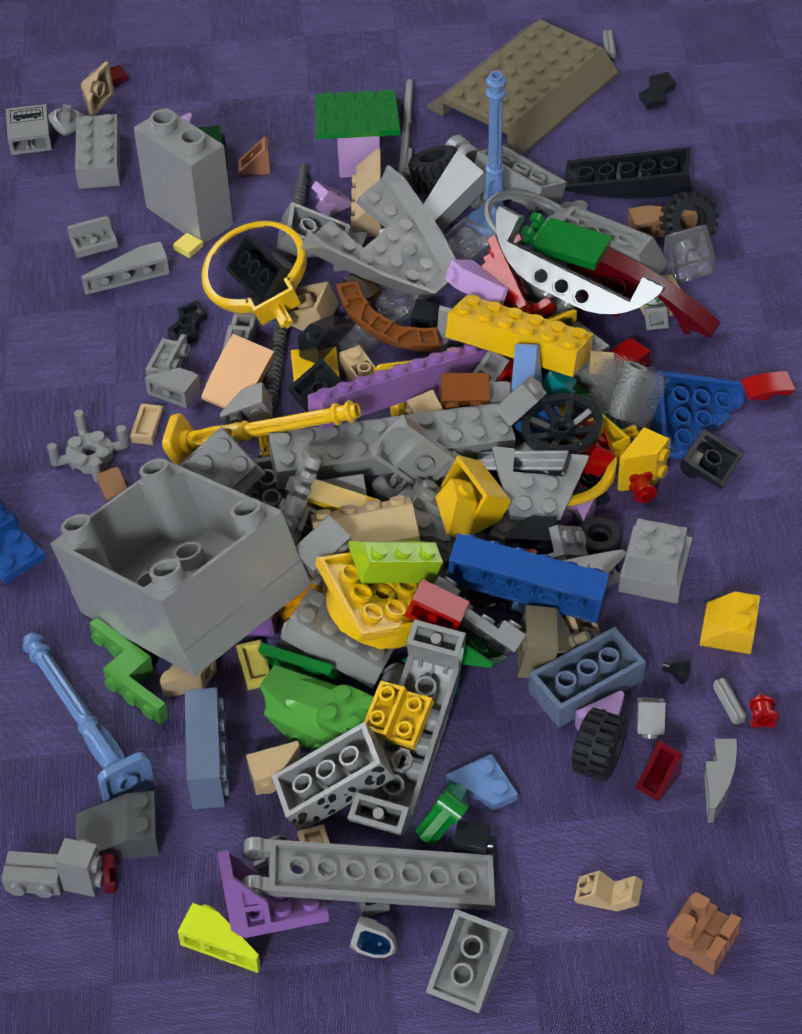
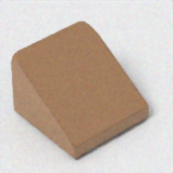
(111, 483)

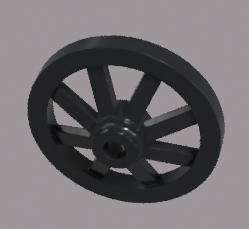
(563, 428)

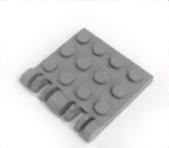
(299, 488)

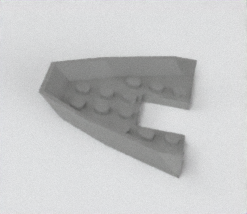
(405, 256)

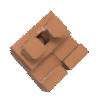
(703, 933)

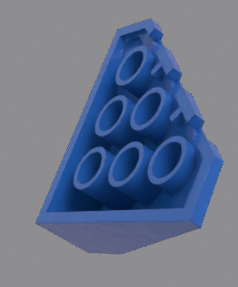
(690, 406)

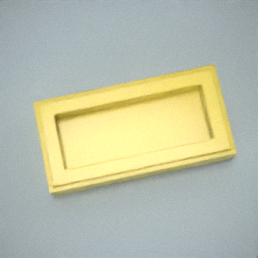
(252, 663)

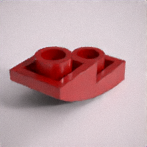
(768, 384)

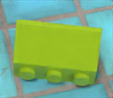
(395, 561)

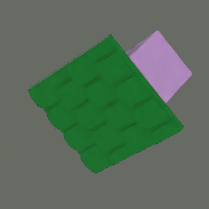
(356, 123)

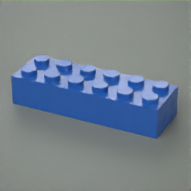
(527, 577)

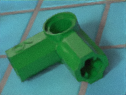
(445, 811)

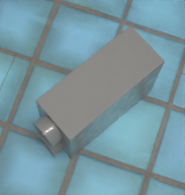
(184, 175)

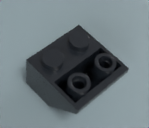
(532, 534)

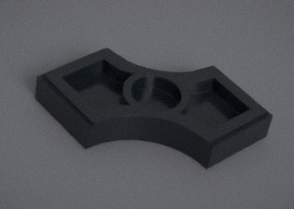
(655, 94)
(189, 319)

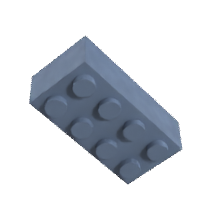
(586, 676)
(206, 748)

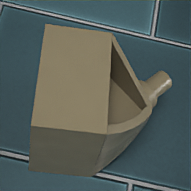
(545, 639)

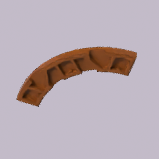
(381, 327)

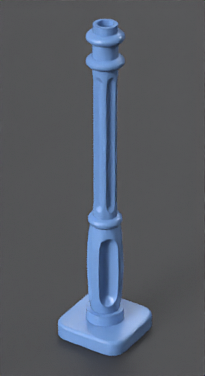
(494, 168)
(119, 773)

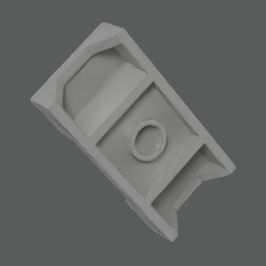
(412, 452)
(503, 636)

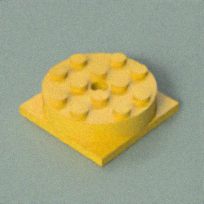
(366, 610)

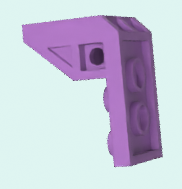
(257, 914)

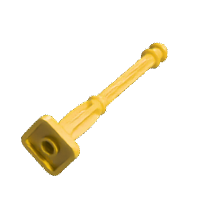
(182, 440)

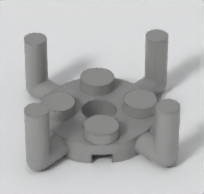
(87, 442)

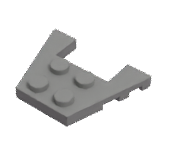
(536, 493)

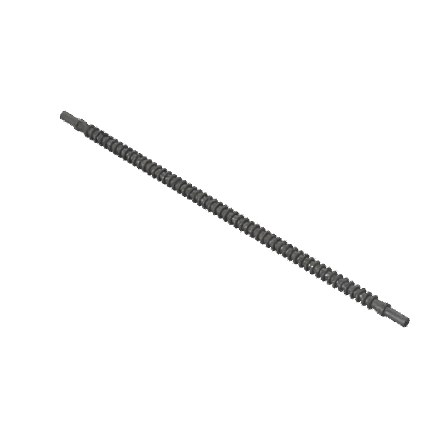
(279, 333)

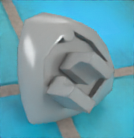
(64, 120)
(388, 486)

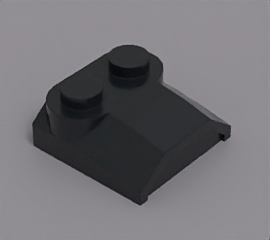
(315, 378)
(710, 459)

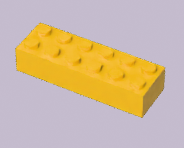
(501, 328)

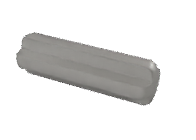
(609, 43)
(729, 701)

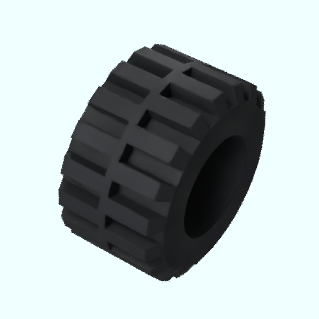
(429, 166)
(679, 203)
(598, 744)

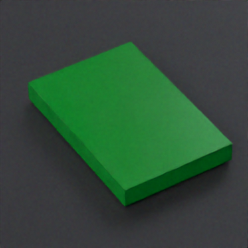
(288, 659)

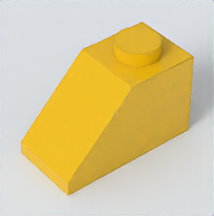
(457, 507)

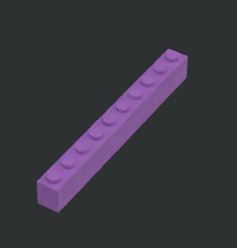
(399, 383)

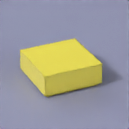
(188, 245)

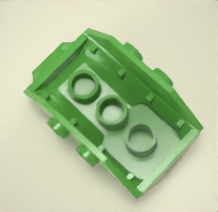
(311, 708)

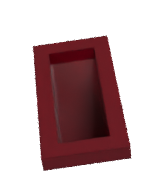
(661, 771)

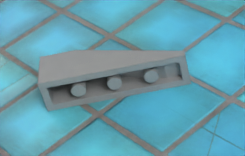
(135, 266)

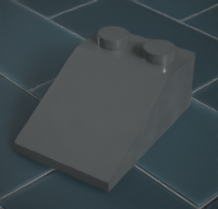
(122, 826)

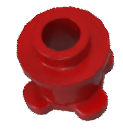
(642, 487)
(763, 712)

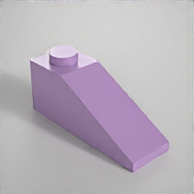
(475, 280)

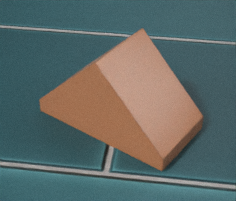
(256, 160)

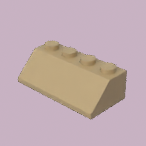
(366, 175)
(375, 520)

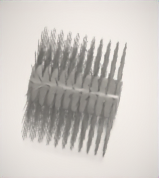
(627, 390)

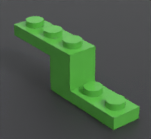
(128, 671)

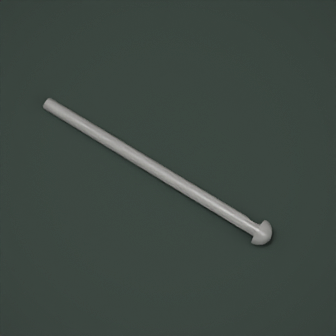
(405, 151)

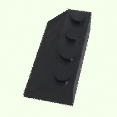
(259, 268)

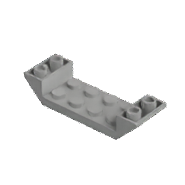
(625, 240)

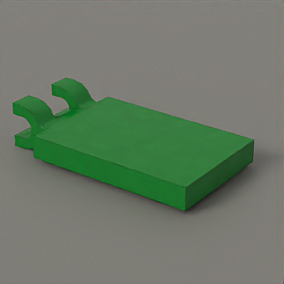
(565, 241)

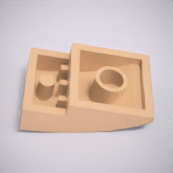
(237, 368)

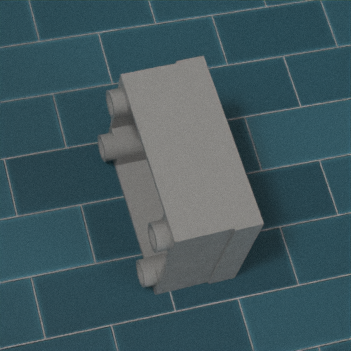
(181, 564)

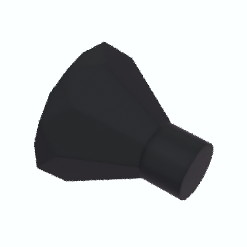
(680, 670)

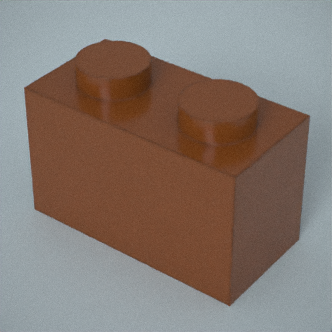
(463, 389)

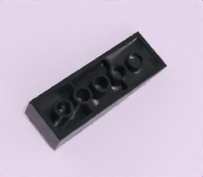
(632, 174)

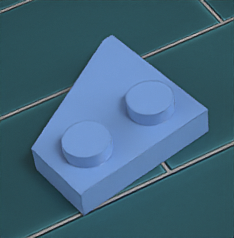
(485, 783)

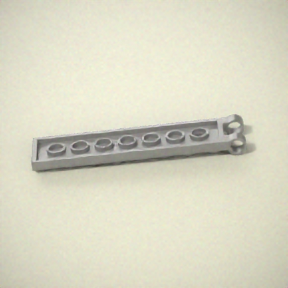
(372, 874)

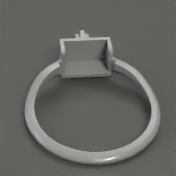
(543, 203)

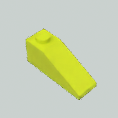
(211, 934)

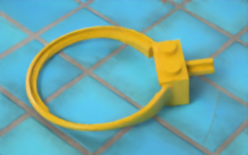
(275, 307)
(620, 441)

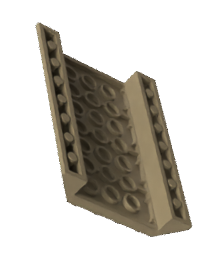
(546, 79)

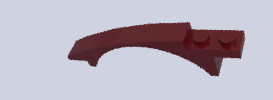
(685, 309)

